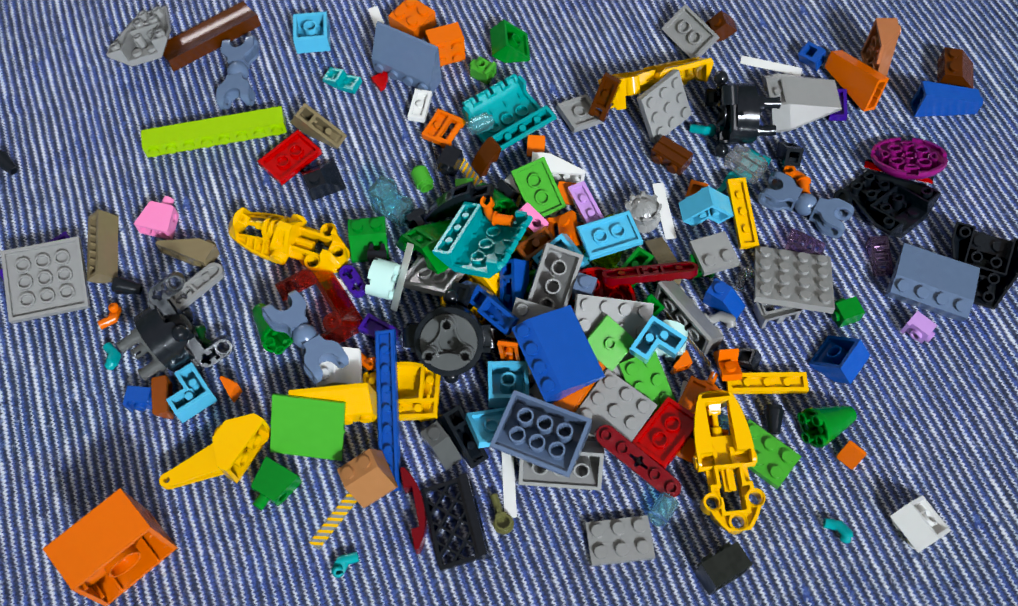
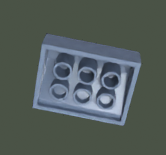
(406, 58)
(934, 282)
(541, 433)

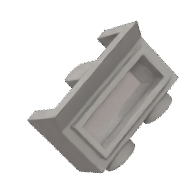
(770, 312)

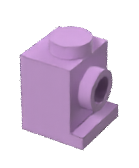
(920, 328)

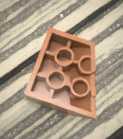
(881, 44)

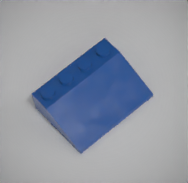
(558, 353)

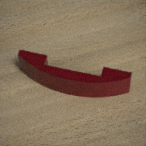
(418, 533)

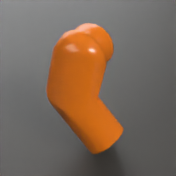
(113, 316)
(368, 363)

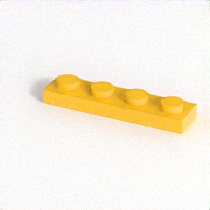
(743, 213)
(770, 383)

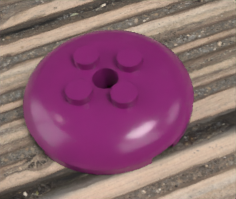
(909, 159)

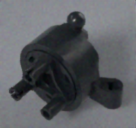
(738, 112)

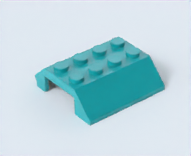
(512, 109)
(475, 245)

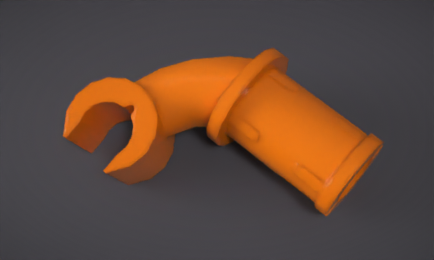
(801, 179)
(493, 216)

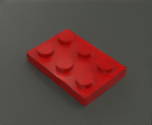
(289, 157)
(666, 432)

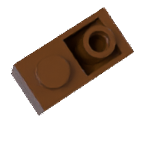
(722, 25)

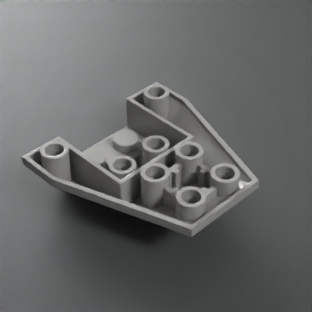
(143, 38)
(801, 99)

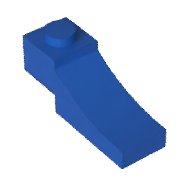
(493, 310)

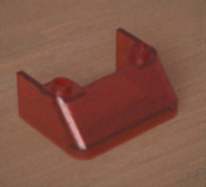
(344, 319)

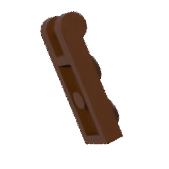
(604, 96)

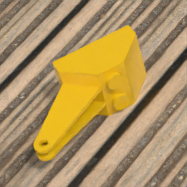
(230, 454)

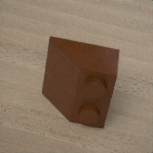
(955, 68)

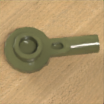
(503, 522)

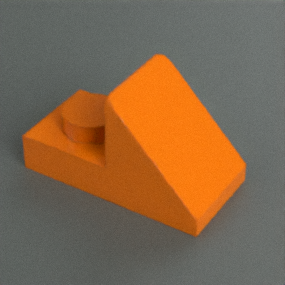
(728, 364)

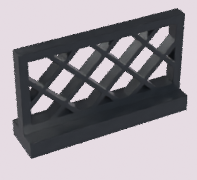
(473, 517)

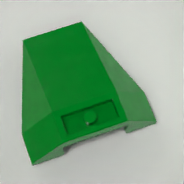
(424, 241)

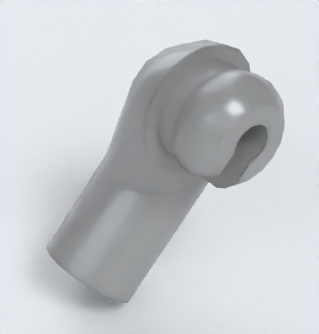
(725, 317)

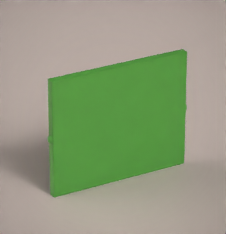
(307, 427)

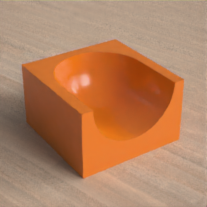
(110, 548)

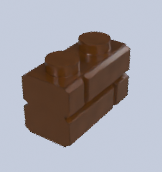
(671, 155)

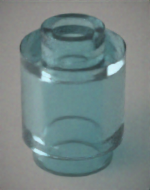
(480, 123)

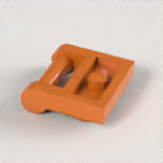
(439, 124)
(566, 224)

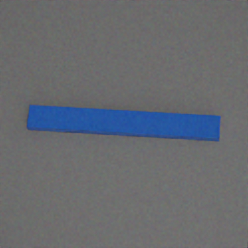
(388, 400)

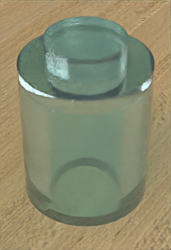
(663, 509)

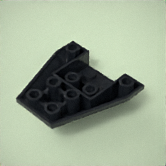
(892, 202)
(993, 256)

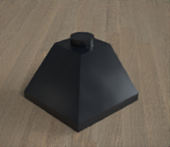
(323, 180)

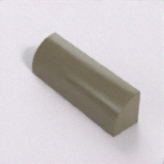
(102, 247)

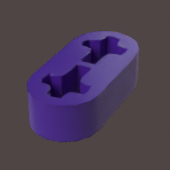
(349, 282)

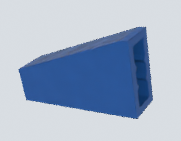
(945, 100)

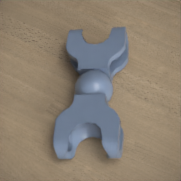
(236, 80)
(822, 212)
(314, 347)

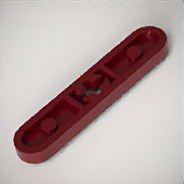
(649, 273)
(621, 448)

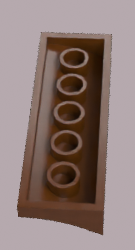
(209, 35)

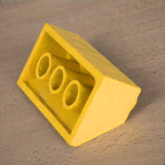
(359, 399)

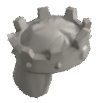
(644, 211)

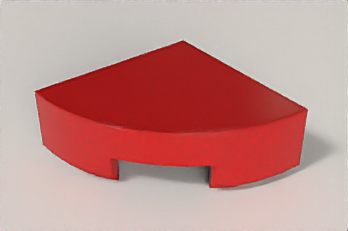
(380, 80)

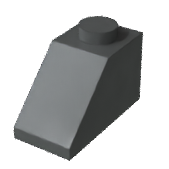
(440, 445)

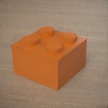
(413, 18)
(449, 42)

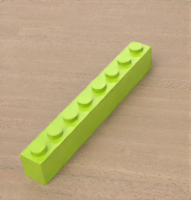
(213, 131)

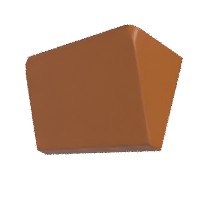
(534, 243)
(161, 390)

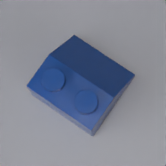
(840, 358)

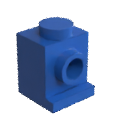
(812, 55)
(137, 398)

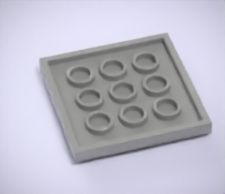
(45, 279)
(793, 279)
(626, 313)

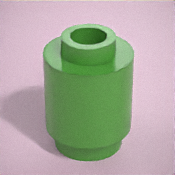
(422, 178)

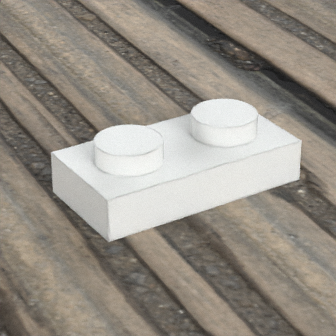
(419, 105)

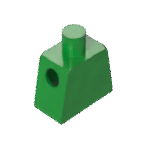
(273, 484)

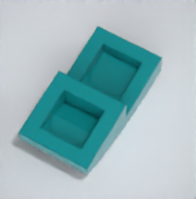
(339, 79)

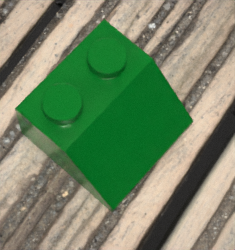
(509, 43)
(366, 232)

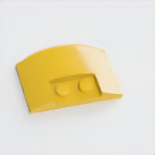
(416, 391)

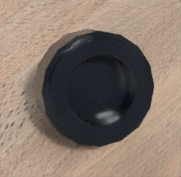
(844, 195)

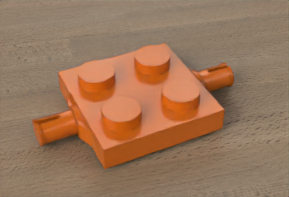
(695, 387)

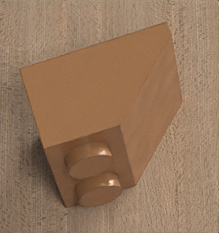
(367, 477)

